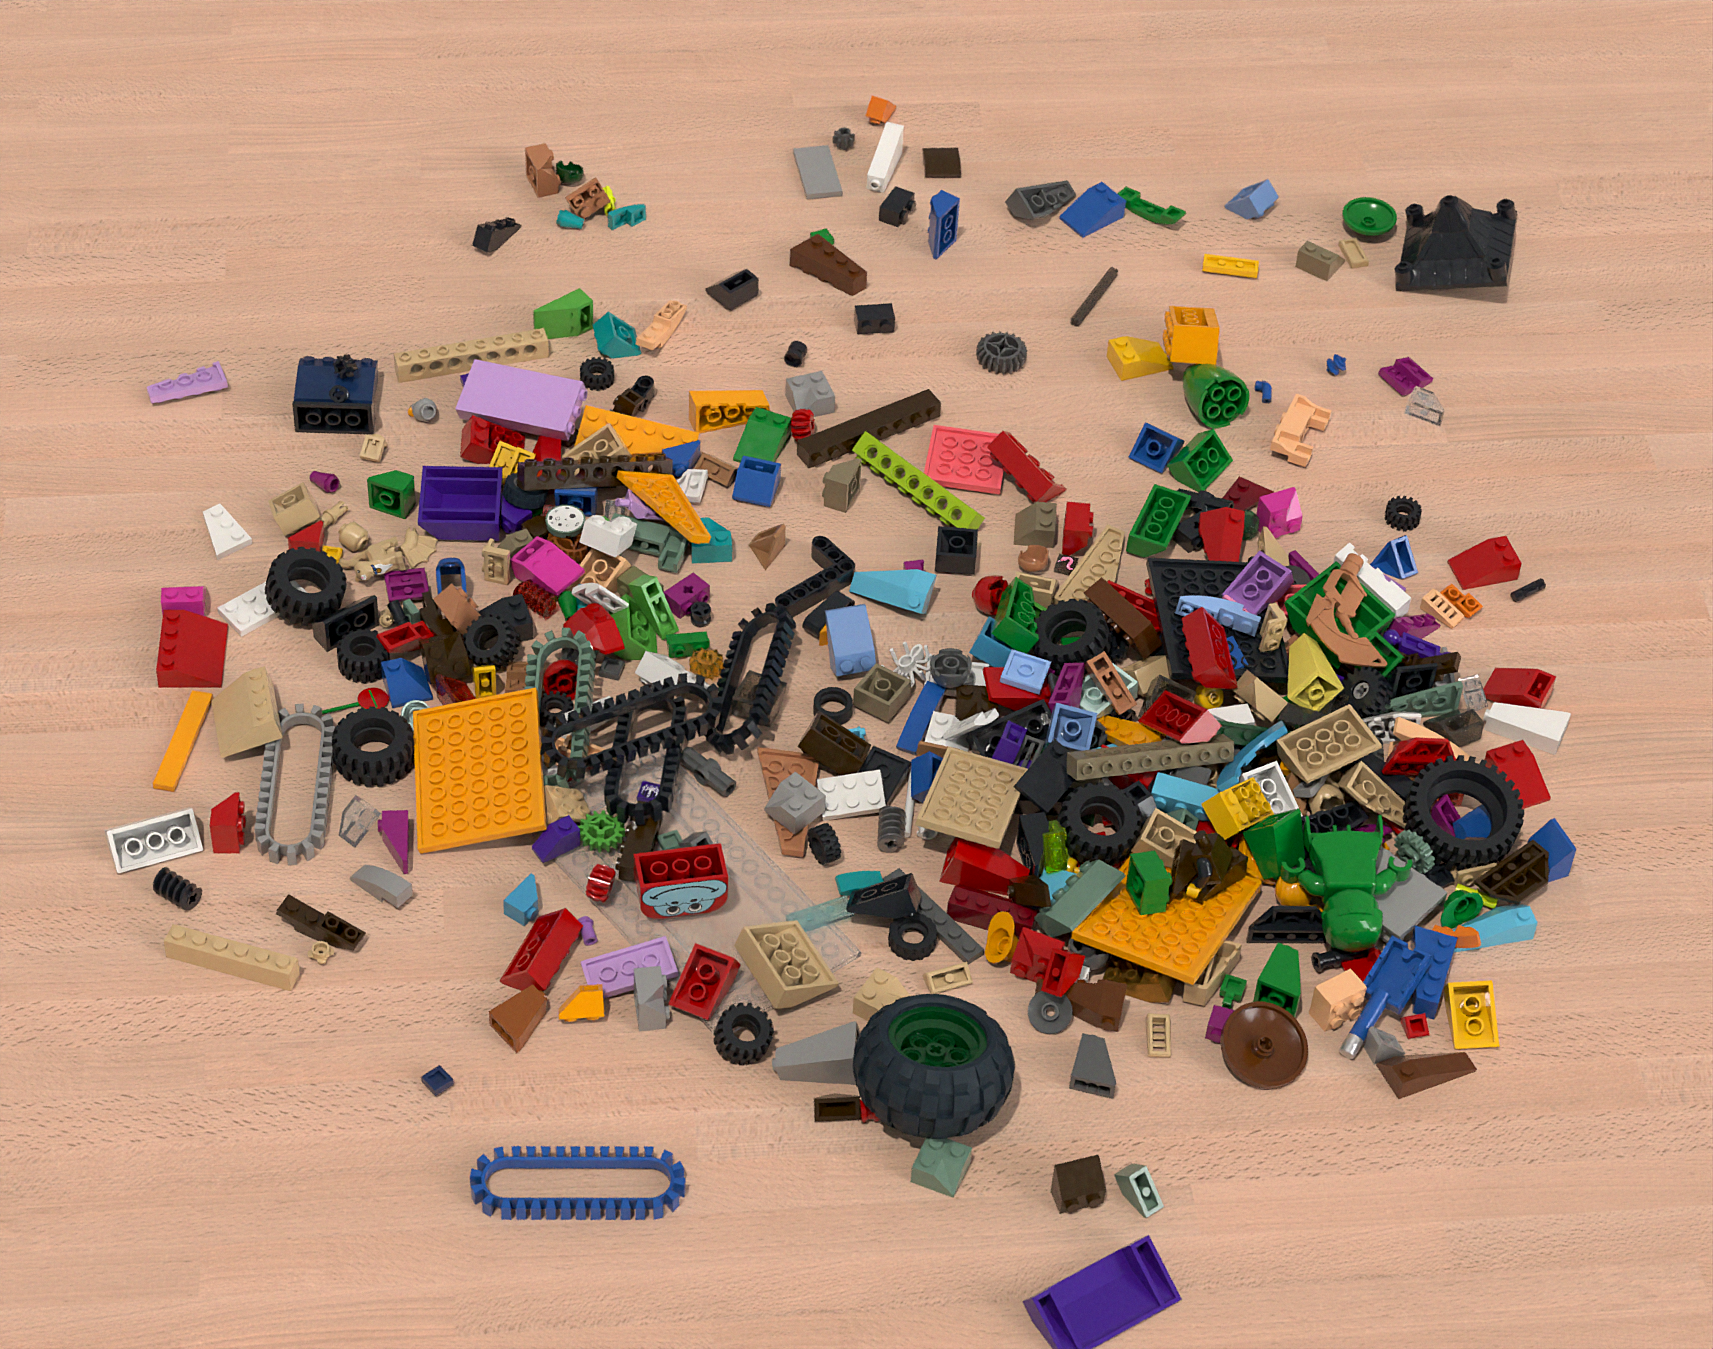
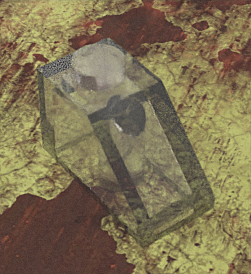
(1425, 406)
(357, 820)

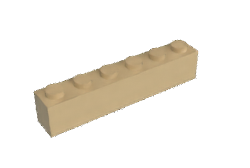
(231, 957)

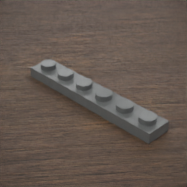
(947, 929)

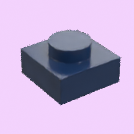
(437, 1080)

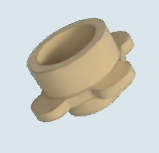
(320, 951)

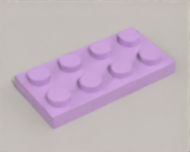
(616, 968)

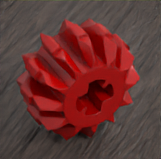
(802, 424)
(600, 883)

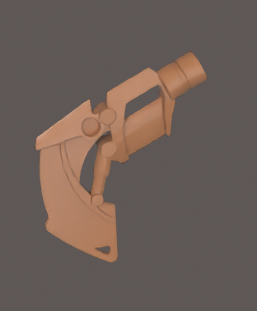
(1321, 617)

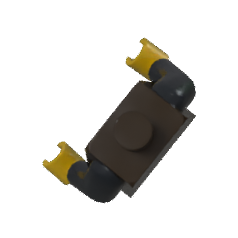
(1211, 860)

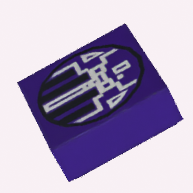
(648, 791)

